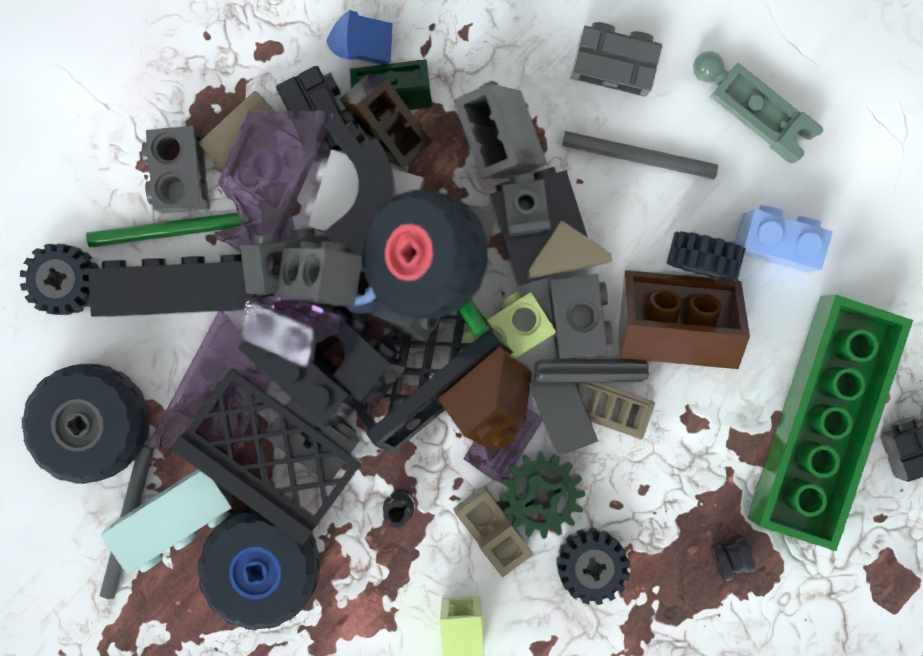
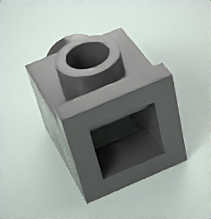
(525, 221)

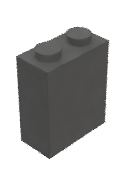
(499, 132)

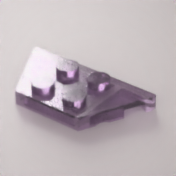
(272, 165)
(208, 368)

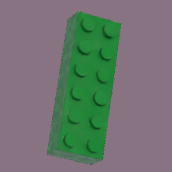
(829, 421)

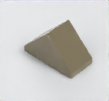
(566, 252)

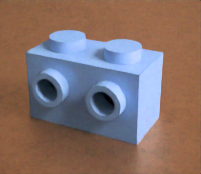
(784, 240)

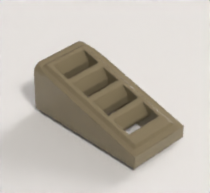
(642, 417)

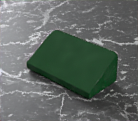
(407, 78)

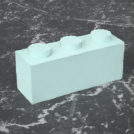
(167, 521)

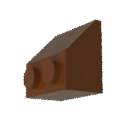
(491, 400)

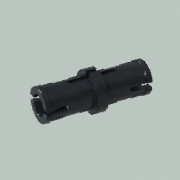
(398, 517)

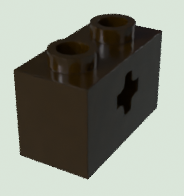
(385, 116)

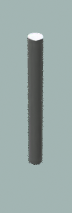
(640, 155)
(131, 501)

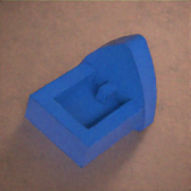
(361, 38)

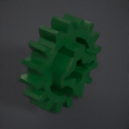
(524, 501)

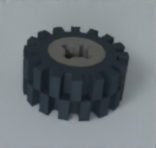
(706, 255)
(72, 279)
(589, 551)

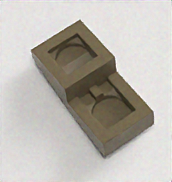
(493, 531)

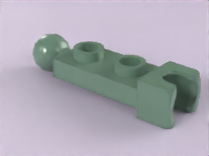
(757, 106)

